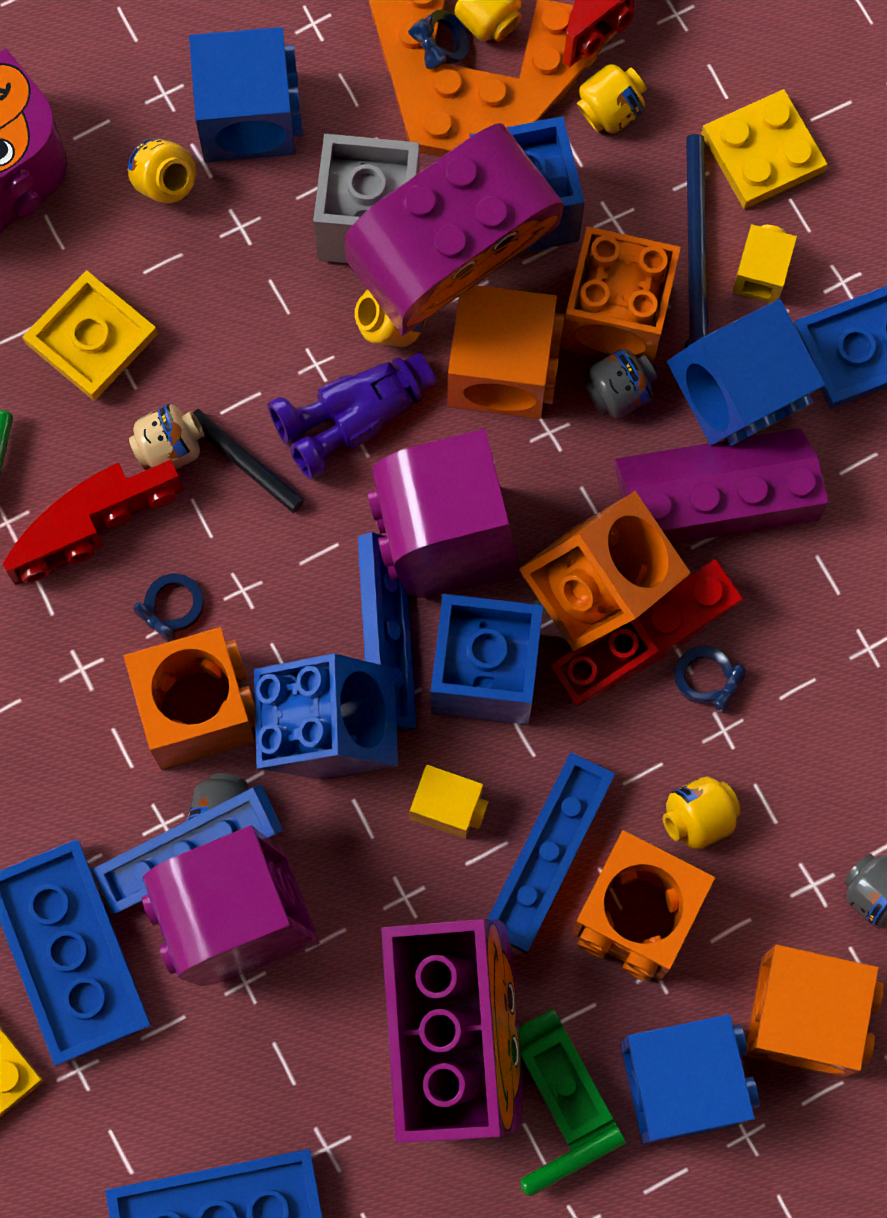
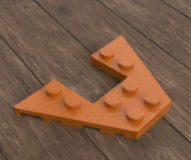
(452, 101)

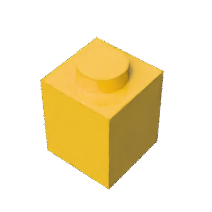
(764, 263)
(448, 802)

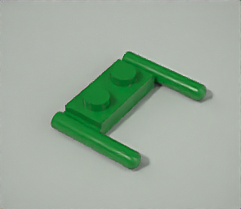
(570, 1098)

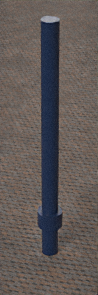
(696, 238)

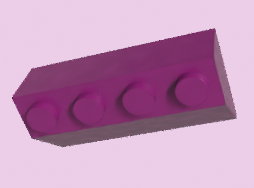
(728, 488)

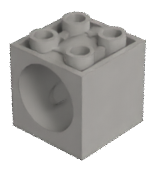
(353, 179)

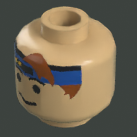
(166, 436)

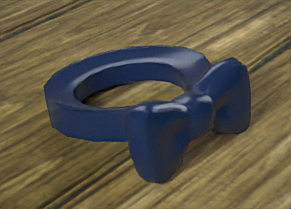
(436, 55)
(167, 628)
(720, 699)

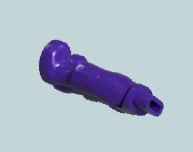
(356, 405)

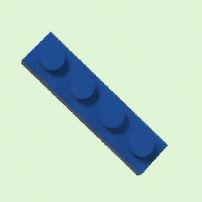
(387, 626)
(550, 849)
(122, 876)

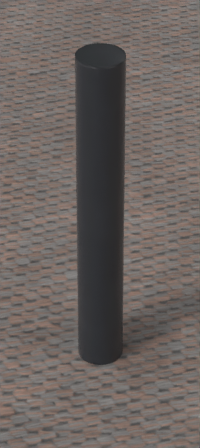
(249, 463)

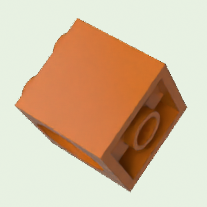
(619, 295)
(504, 351)
(605, 571)
(155, 672)
(684, 894)
(813, 1012)

